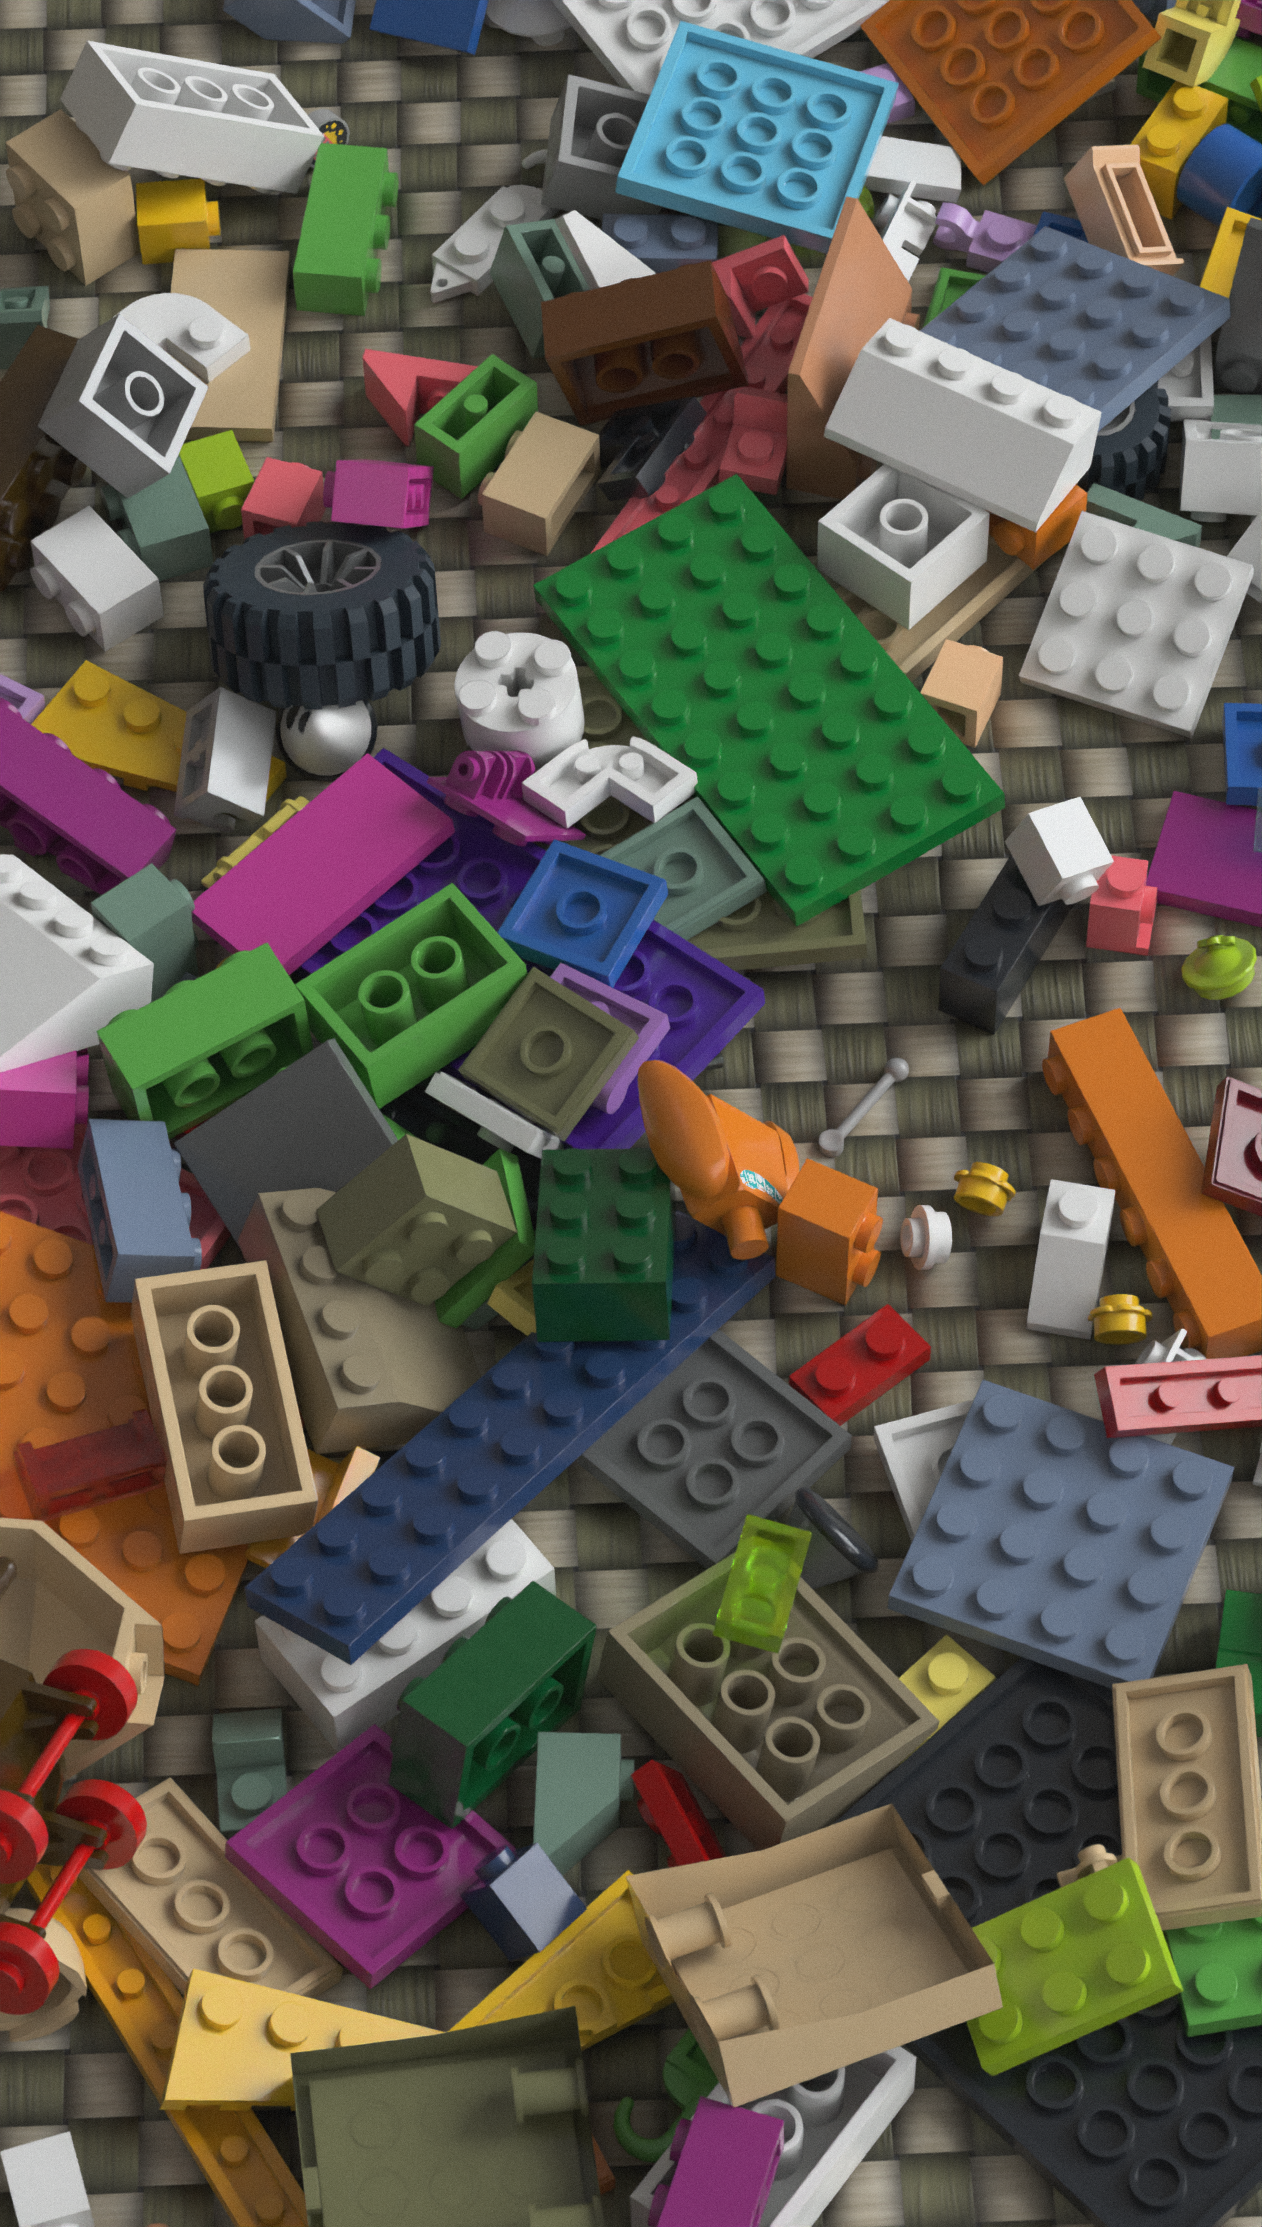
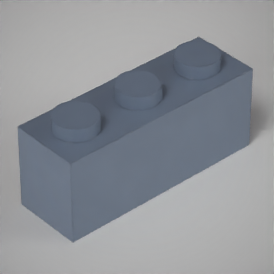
(135, 1204)

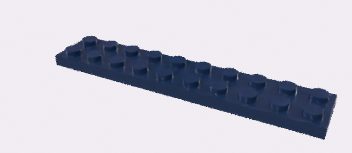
(488, 1460)

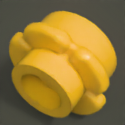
(983, 1189)
(1120, 1320)

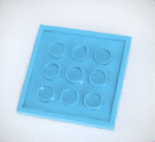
(756, 137)

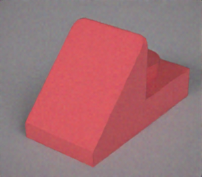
(760, 280)
(408, 386)
(757, 440)

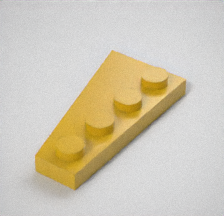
(124, 730)
(590, 1966)
(240, 2036)

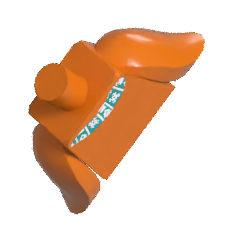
(718, 1156)

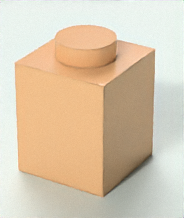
(964, 688)

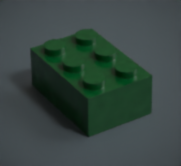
(603, 1246)
(488, 1702)

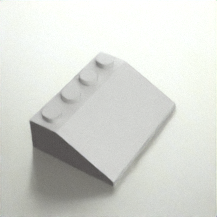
(58, 970)

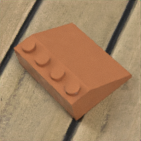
(851, 302)

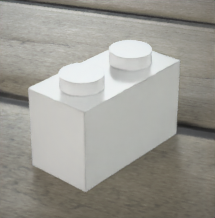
(96, 579)

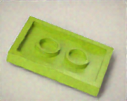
(1072, 1965)

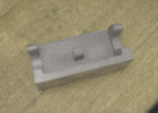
(225, 760)

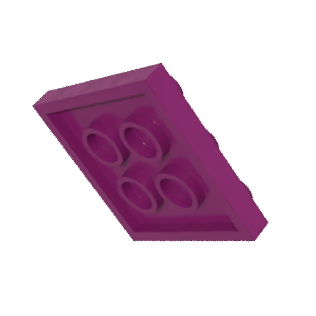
(362, 1860)

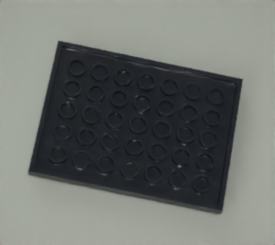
(1135, 2113)

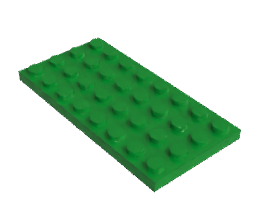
(771, 695)

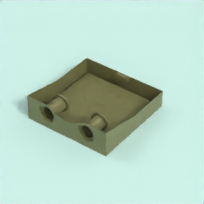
(450, 2129)

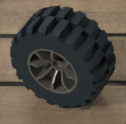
(322, 615)

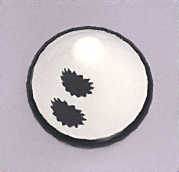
(327, 739)

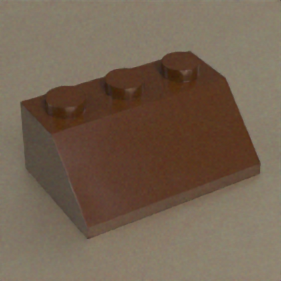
(643, 342)

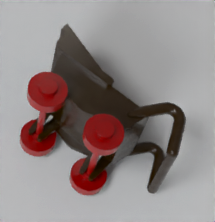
(91, 1827)

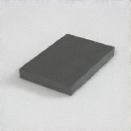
(290, 1133)

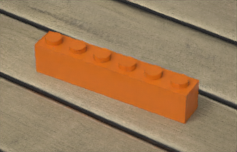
(1157, 1181)

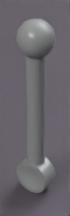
(832, 1141)

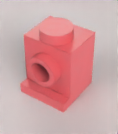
(1122, 908)

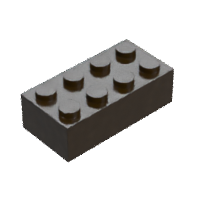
(32, 464)

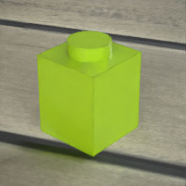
(218, 478)

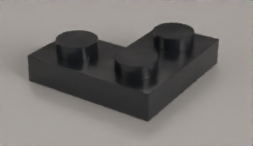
(643, 444)

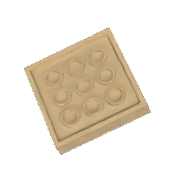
(812, 1952)

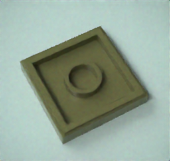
(548, 1054)

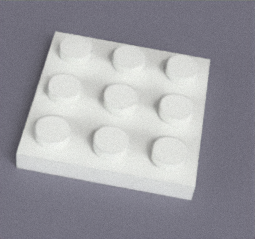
(1136, 624)

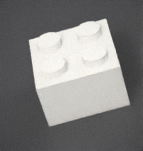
(902, 544)

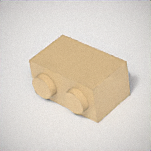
(539, 482)

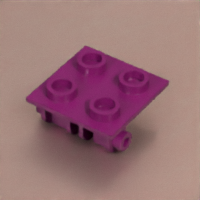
(491, 787)

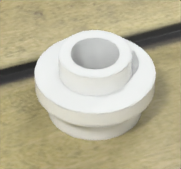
(926, 1237)

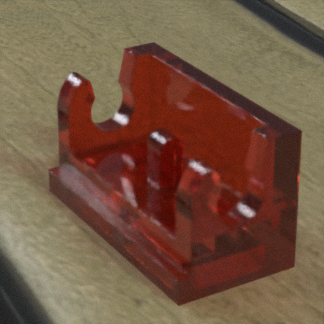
(91, 1468)

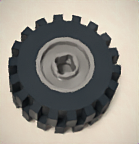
(1132, 447)

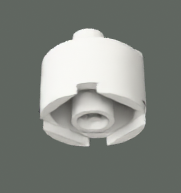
(520, 696)

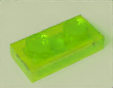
(762, 1583)

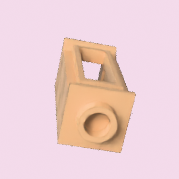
(1119, 207)

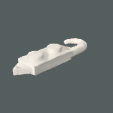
(467, 256)

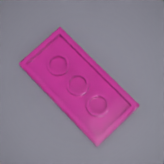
(323, 866)

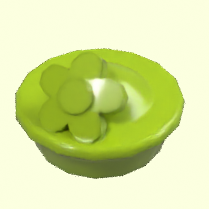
(1220, 967)

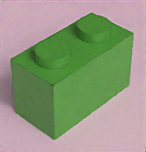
(473, 423)

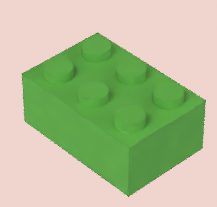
(413, 993)
(206, 1041)

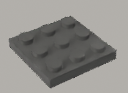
(713, 1447)

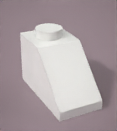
(1070, 1258)

